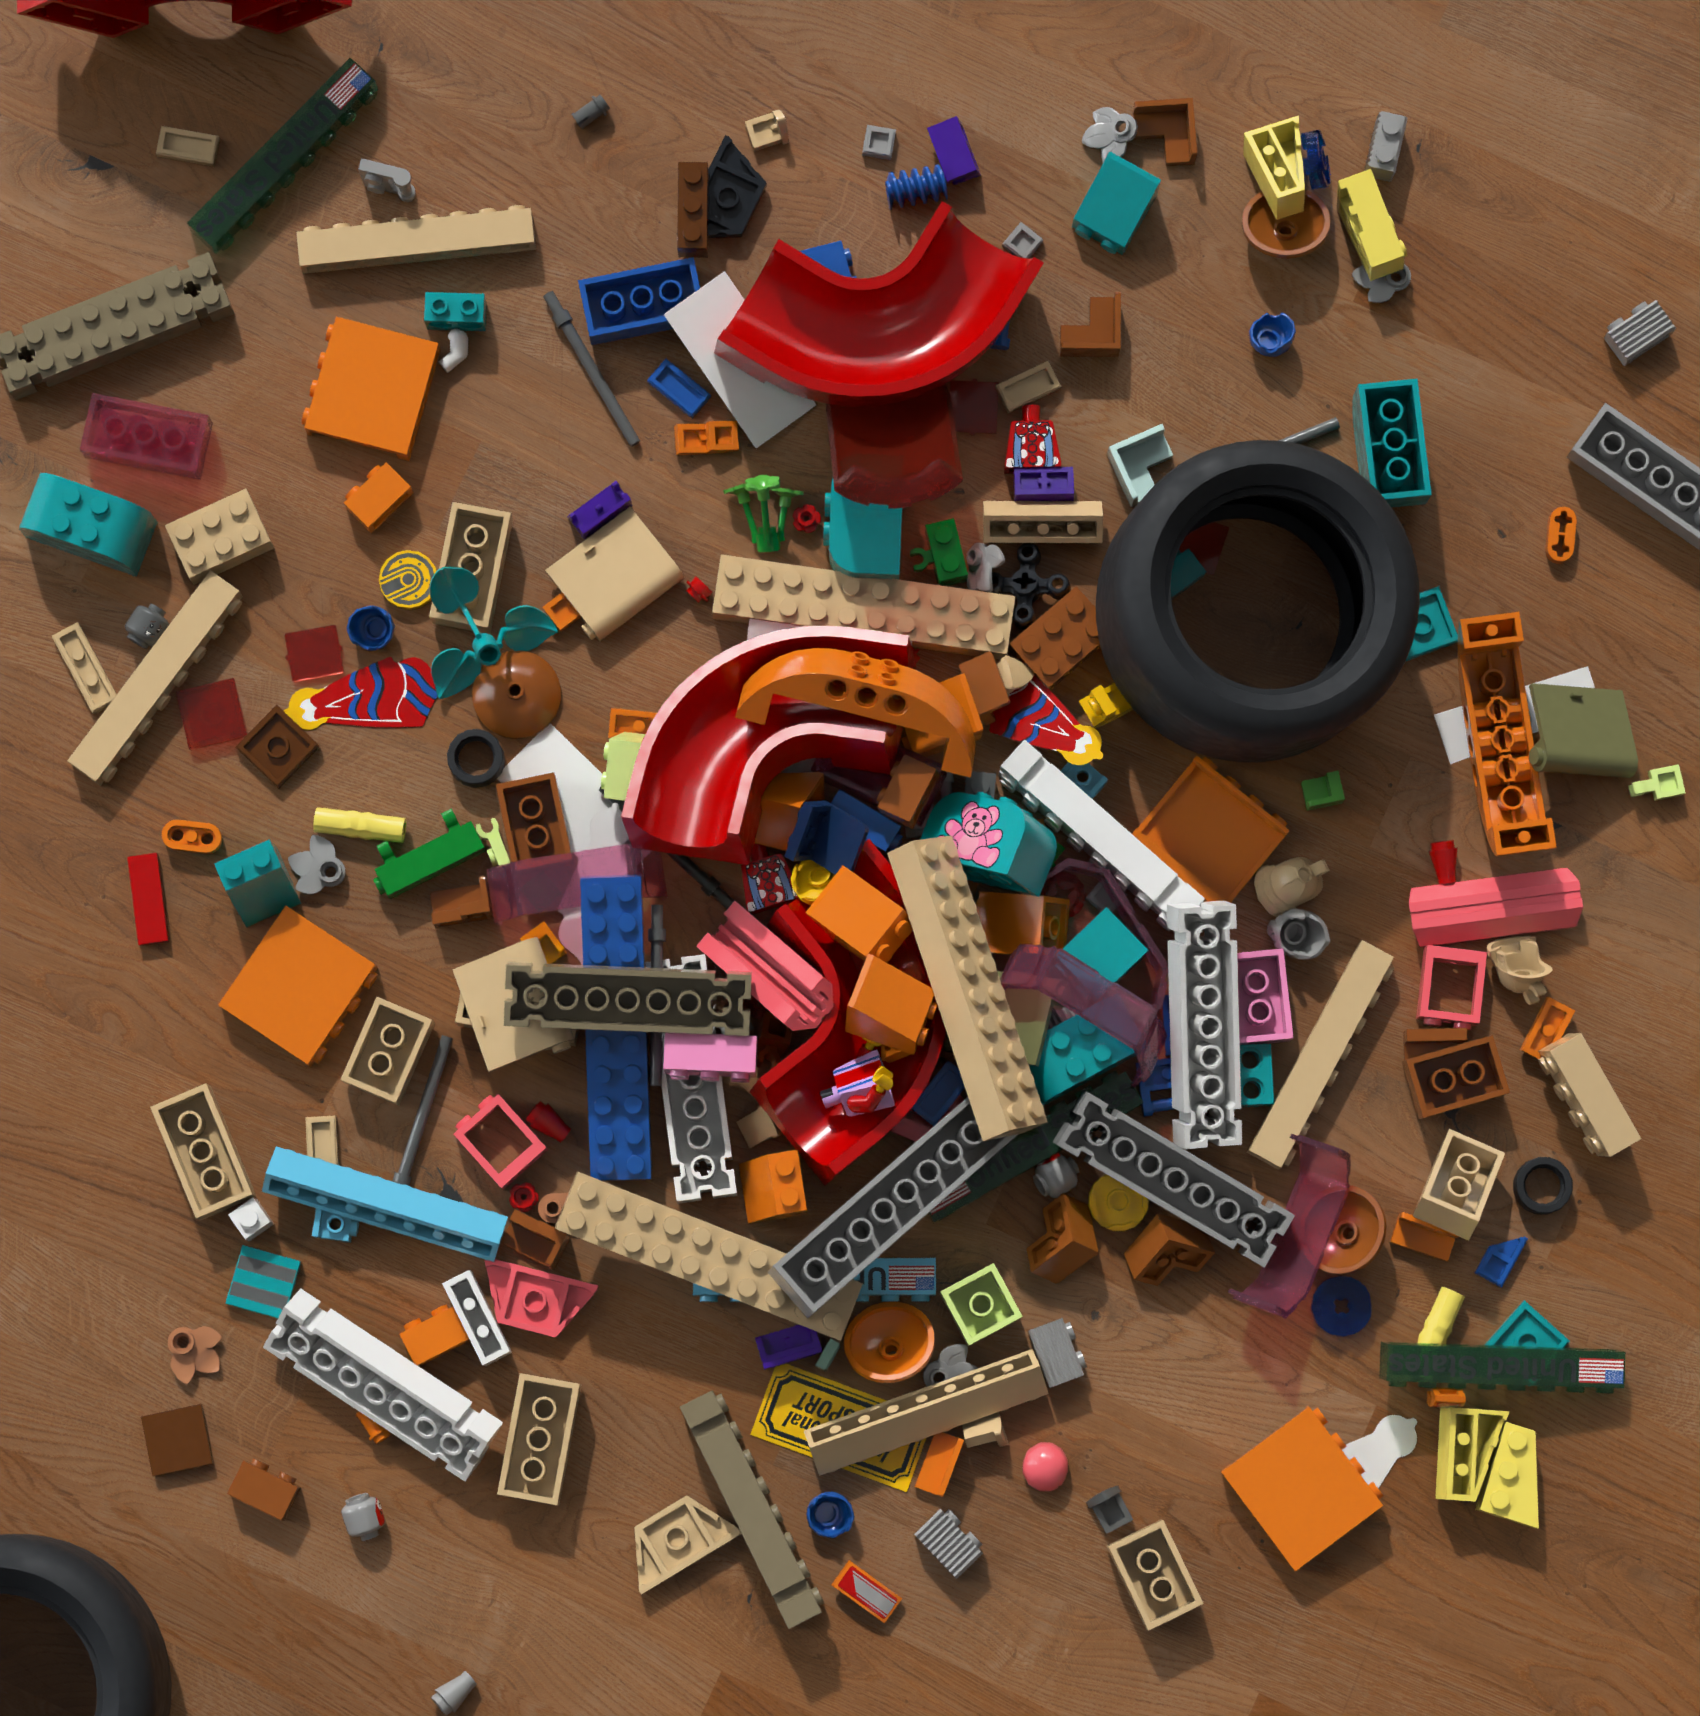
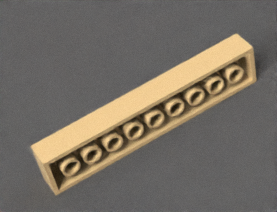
(809, 596)
(967, 987)
(692, 1251)

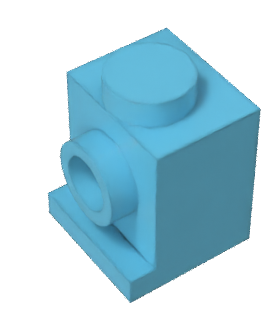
(1095, 779)
(323, 1230)

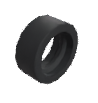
(471, 736)
(1559, 1169)

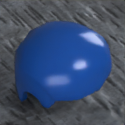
(1272, 334)
(370, 627)
(830, 1514)

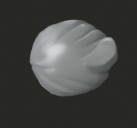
(1299, 933)

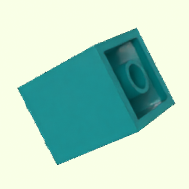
(1116, 204)
(257, 882)
(1107, 947)

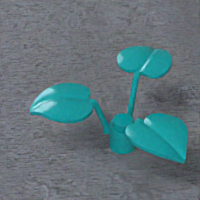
(457, 670)

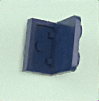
(827, 836)

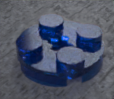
(1316, 163)
(1323, 1306)

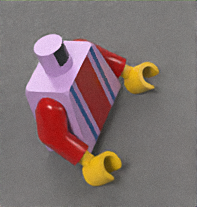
(861, 1083)

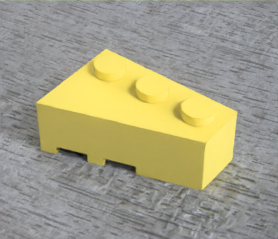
(1278, 165)
(1370, 225)
(1465, 1450)
(1511, 1479)

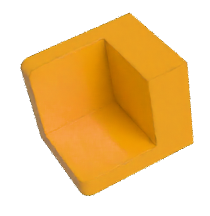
(550, 944)

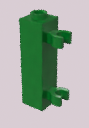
(429, 859)

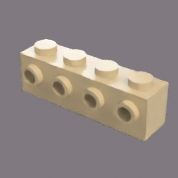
(1042, 522)

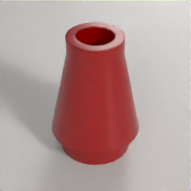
(1444, 859)
(547, 1121)

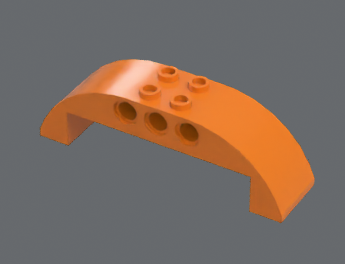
(867, 689)
(1501, 735)

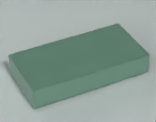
(828, 1355)

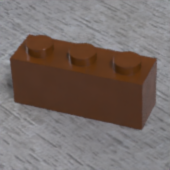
(693, 209)

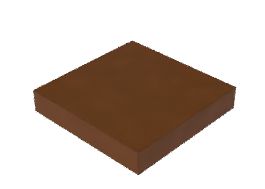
(277, 746)
(177, 1440)

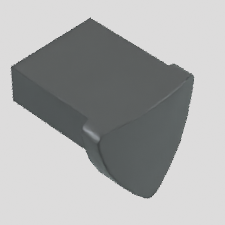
(1110, 1509)

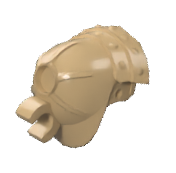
(1289, 884)
(1519, 966)

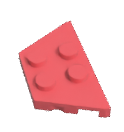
(535, 1298)

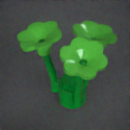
(767, 538)

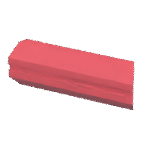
(1495, 907)
(779, 975)

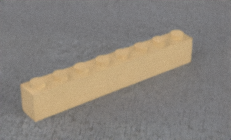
(416, 240)
(155, 678)
(1321, 1054)
(926, 1412)

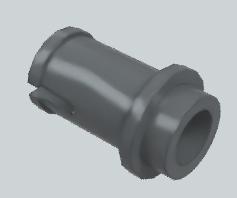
(591, 111)

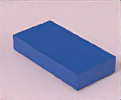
(679, 388)
(939, 1094)

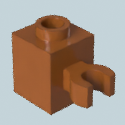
(772, 1039)

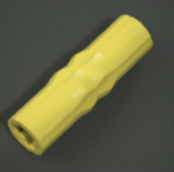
(359, 825)
(1442, 1317)

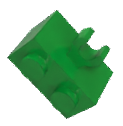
(943, 553)

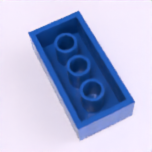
(635, 299)

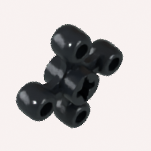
(1037, 587)

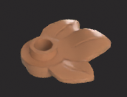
(197, 1355)

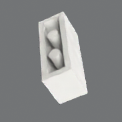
(477, 1318)

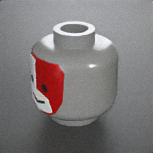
(1056, 1175)
(363, 1516)

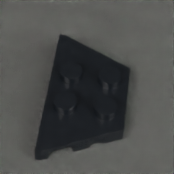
(732, 192)

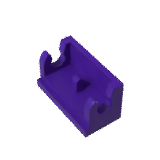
(954, 151)
(1043, 484)
(600, 510)
(787, 1346)

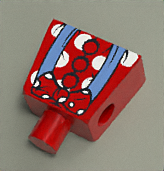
(1031, 442)
(766, 881)

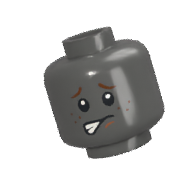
(146, 625)

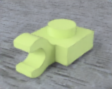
(1662, 782)
(498, 853)

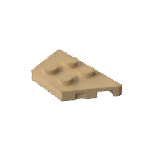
(677, 1539)

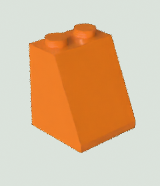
(930, 744)
(782, 803)
(860, 917)
(1022, 920)
(890, 1007)
(773, 1187)

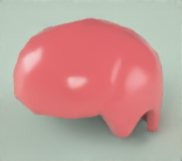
(1045, 1466)

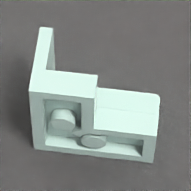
(1134, 457)

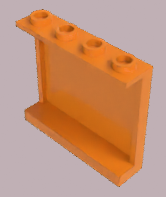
(371, 387)
(1211, 832)
(299, 986)
(1303, 1487)

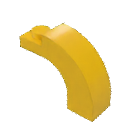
(1104, 705)

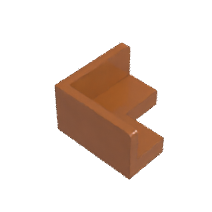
(1171, 121)
(1102, 334)
(461, 904)
(535, 1239)
(1068, 1240)
(1167, 1244)

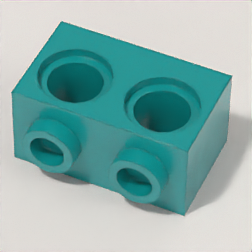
(455, 311)
(1260, 1075)

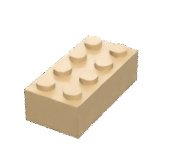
(477, 542)
(1588, 1095)
(203, 1151)
(539, 1439)

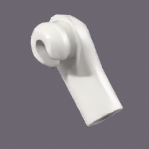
(458, 350)

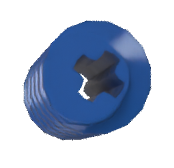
(915, 186)

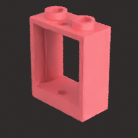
(1452, 956)
(521, 1163)

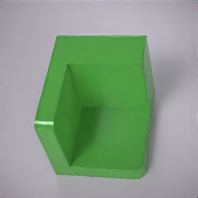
(1323, 791)

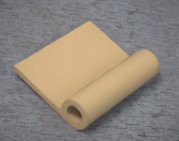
(615, 574)
(485, 996)

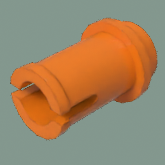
(376, 1432)

